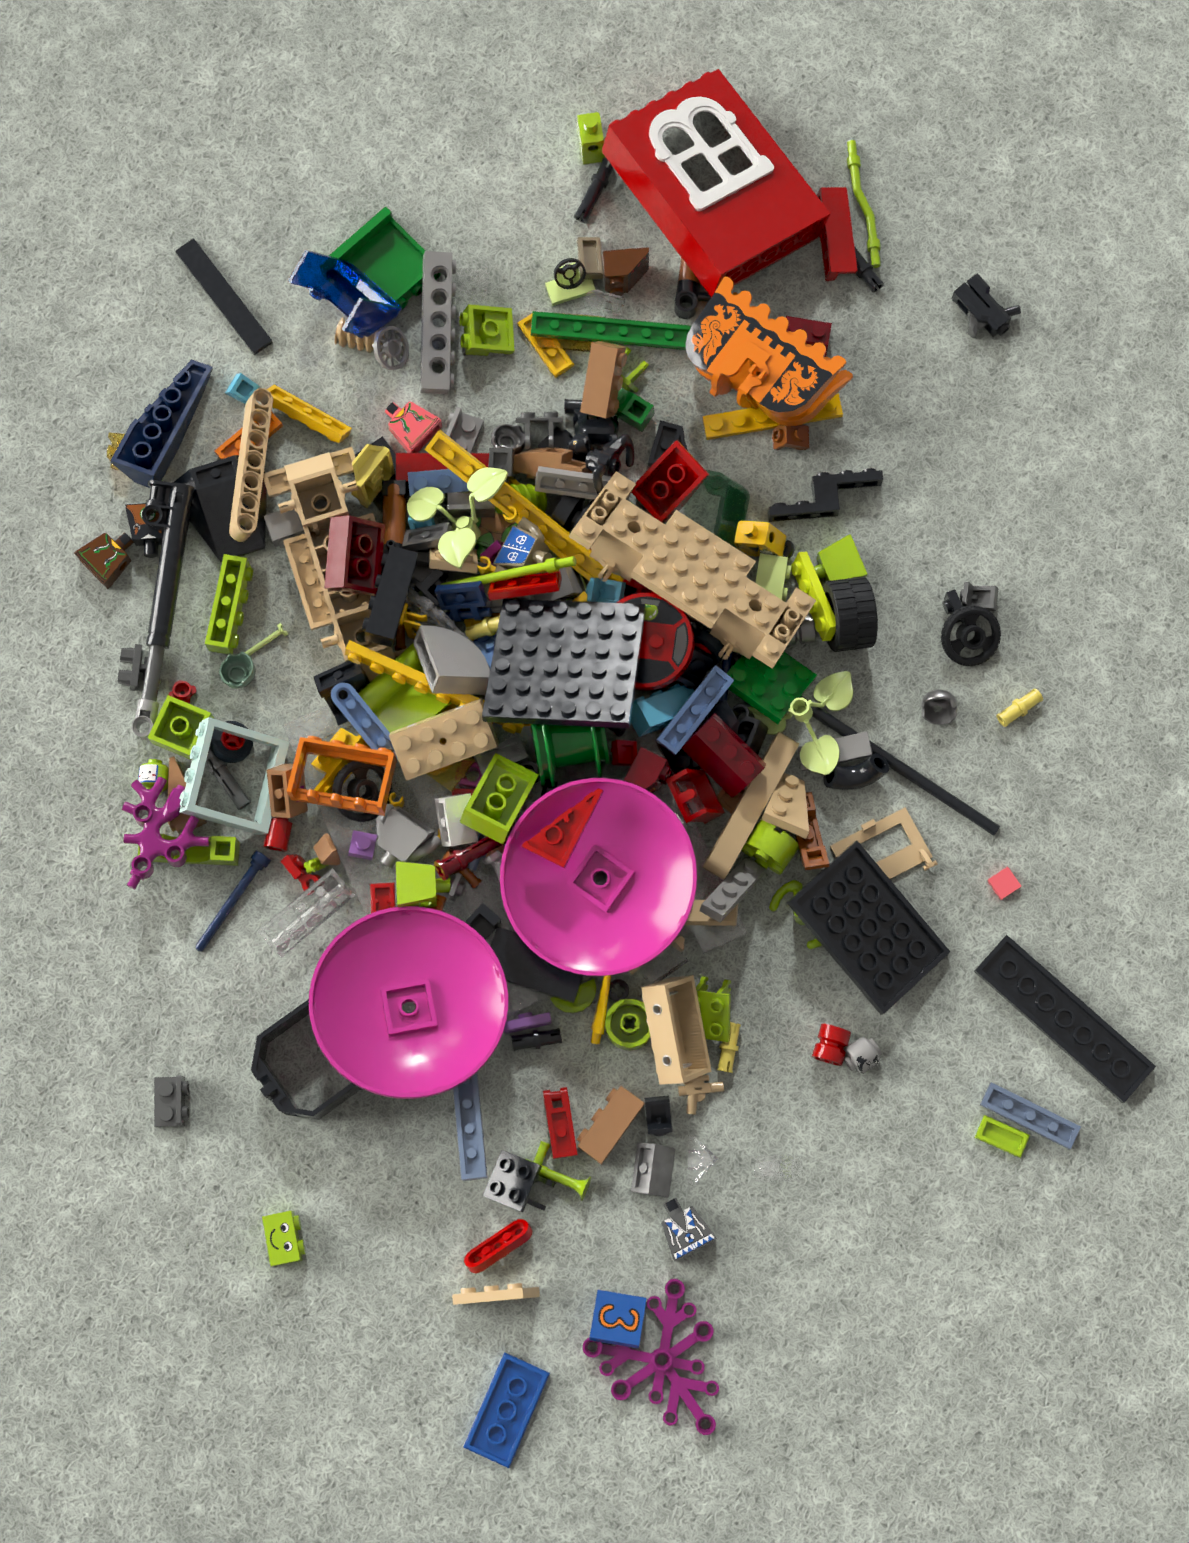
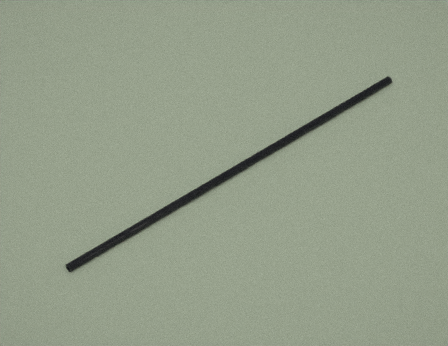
(905, 770)

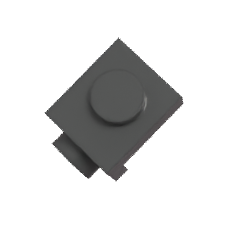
(980, 596)

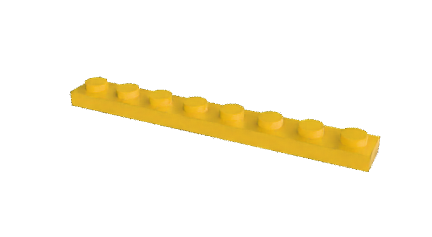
(402, 673)

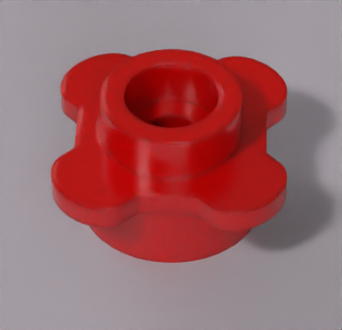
(184, 686)

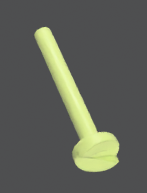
(268, 639)

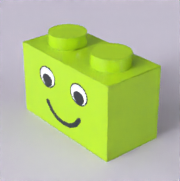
(283, 1238)

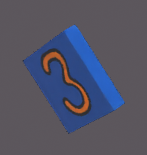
(618, 1319)

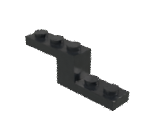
(825, 495)

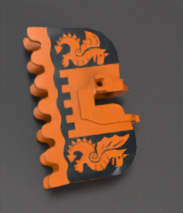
(738, 342)

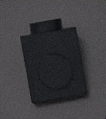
(952, 603)
(658, 1115)

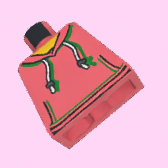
(412, 425)

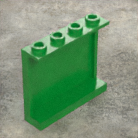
(386, 257)

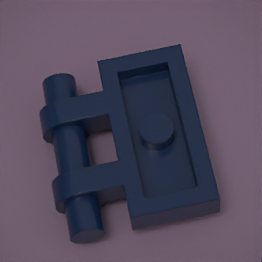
(463, 595)

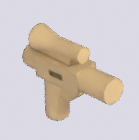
(696, 1091)

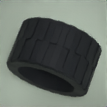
(854, 613)

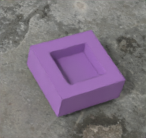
(362, 845)

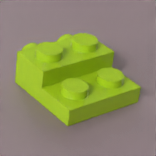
(487, 330)

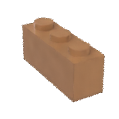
(603, 379)
(609, 1124)

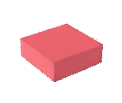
(1004, 883)

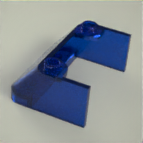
(348, 290)

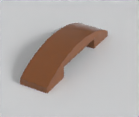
(811, 849)

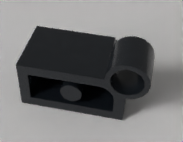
(750, 729)

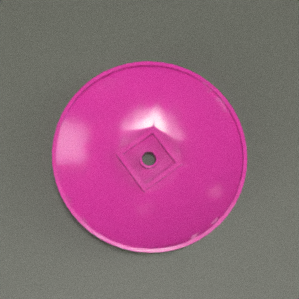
(611, 924)
(402, 959)

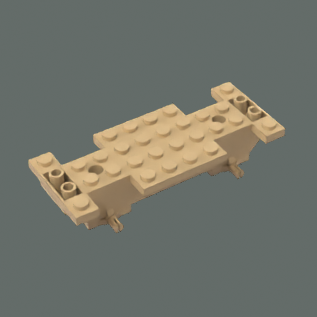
(307, 553)
(691, 572)

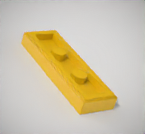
(556, 360)

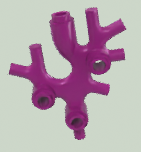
(149, 839)

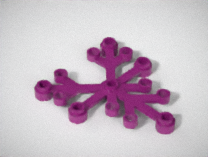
(679, 1385)

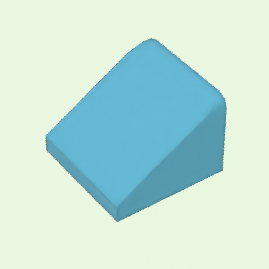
(241, 388)

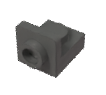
(502, 459)

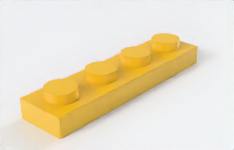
(309, 415)

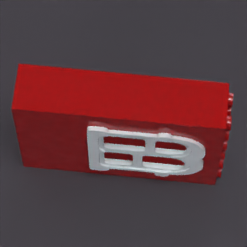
(736, 224)

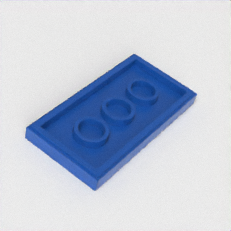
(506, 1410)

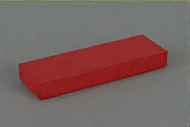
(525, 586)

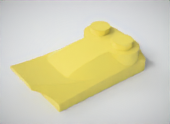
(370, 469)

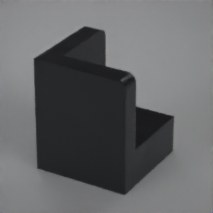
(484, 921)

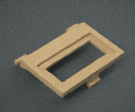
(900, 860)

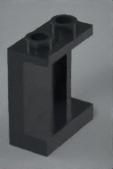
(344, 673)

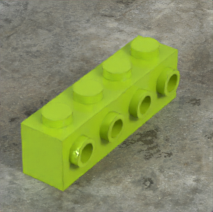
(228, 604)

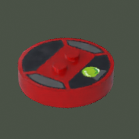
(665, 643)

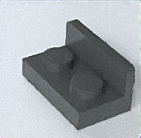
(170, 1101)

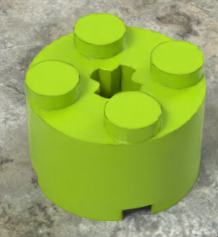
(770, 847)
(615, 1024)

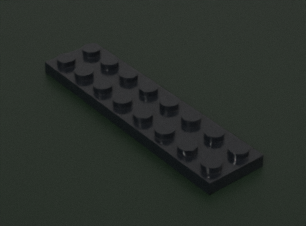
(1065, 1019)

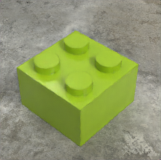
(177, 726)

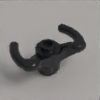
(608, 461)

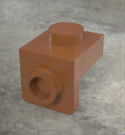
(791, 437)

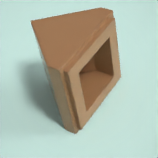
(327, 851)

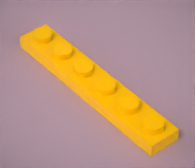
(754, 420)

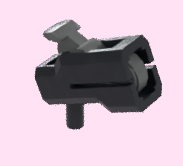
(982, 308)

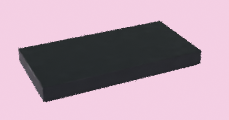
(530, 971)

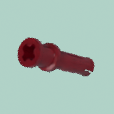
(460, 859)

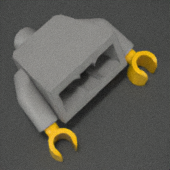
(404, 835)

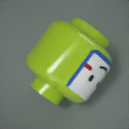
(151, 771)

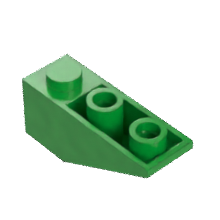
(634, 410)

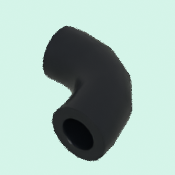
(859, 775)

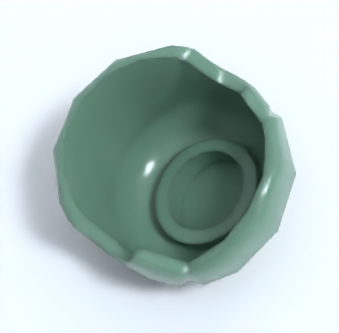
(237, 670)

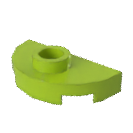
(583, 1000)

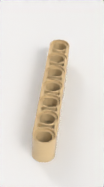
(247, 473)
(750, 806)

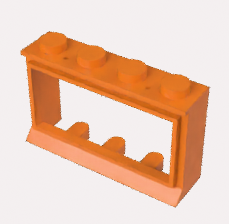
(338, 750)

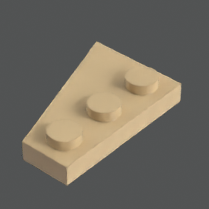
(788, 806)
(492, 1293)

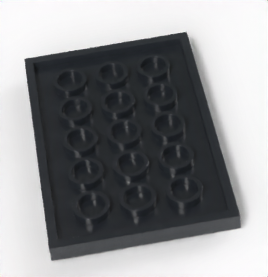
(868, 927)

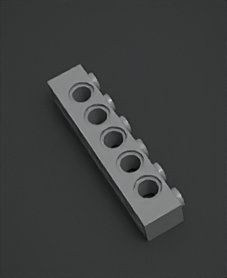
(430, 381)

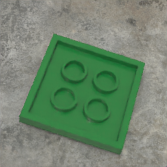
(768, 688)

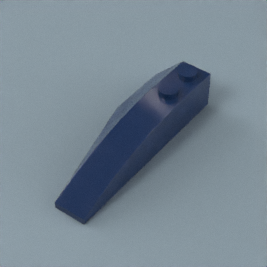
(159, 431)

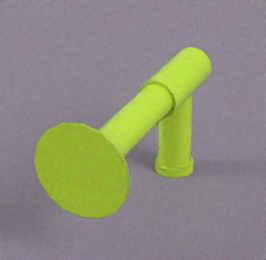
(579, 1186)

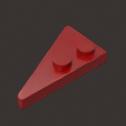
(560, 838)

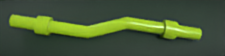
(873, 242)

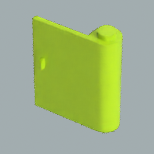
(398, 703)

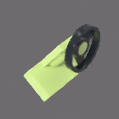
(568, 283)

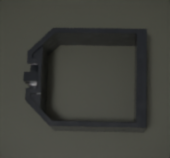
(273, 1088)

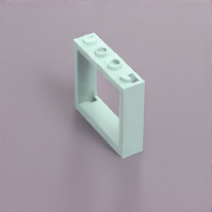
(194, 776)

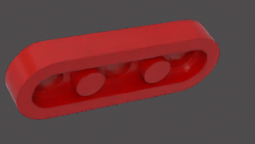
(498, 1246)

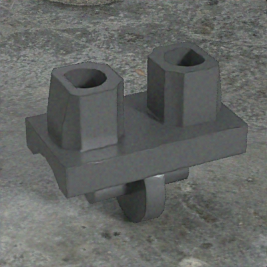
(133, 656)

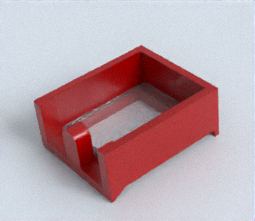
(695, 796)

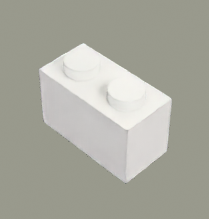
(449, 813)

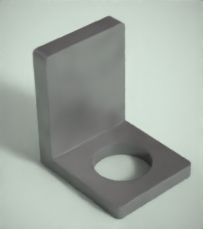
(457, 887)

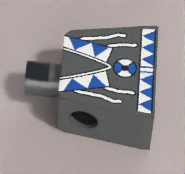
(685, 1230)

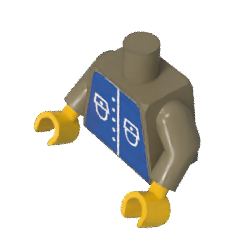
(521, 548)

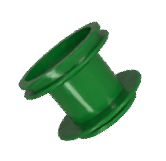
(567, 746)

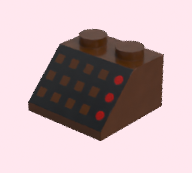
(624, 269)

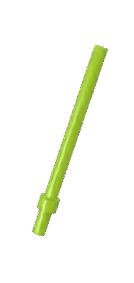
(550, 565)

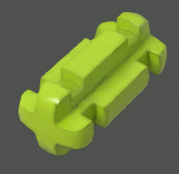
(314, 865)

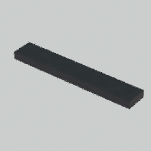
(224, 296)

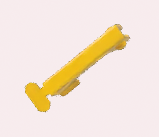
(409, 621)

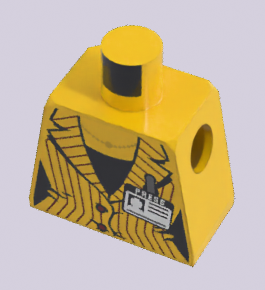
(755, 538)

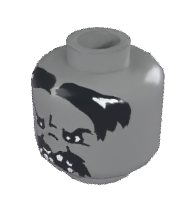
(862, 1055)

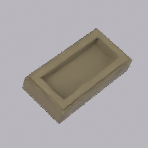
(591, 257)

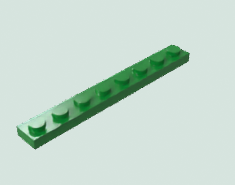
(609, 330)

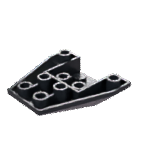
(213, 506)

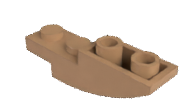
(557, 458)

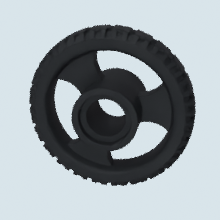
(988, 644)
(360, 772)

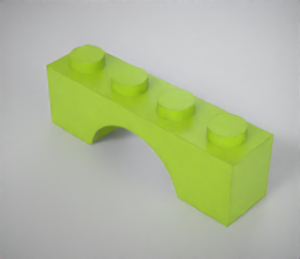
(221, 851)

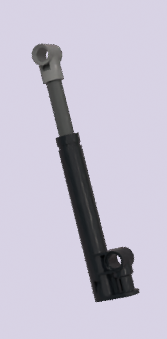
(174, 506)

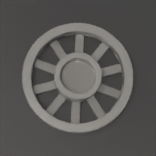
(391, 348)

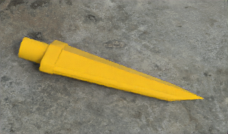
(600, 1012)

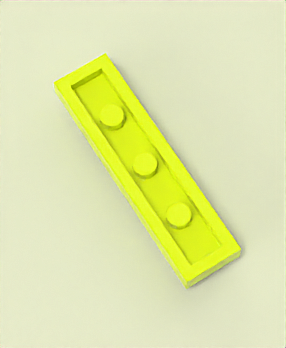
(809, 583)

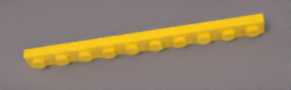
(556, 537)

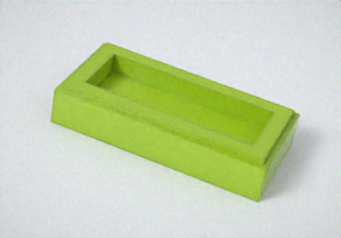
(1002, 1136)

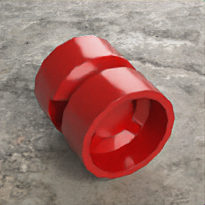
(831, 1044)

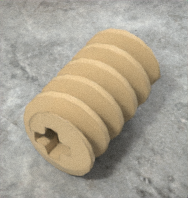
(352, 340)

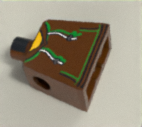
(106, 557)

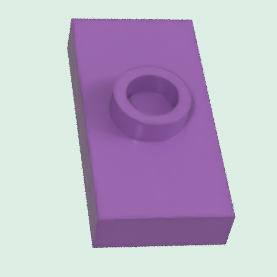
(527, 1021)

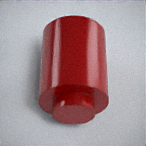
(278, 834)

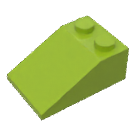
(498, 798)

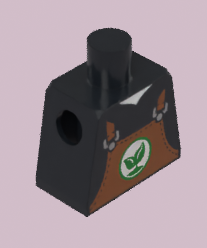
(141, 533)

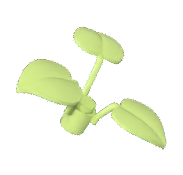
(458, 544)
(822, 753)

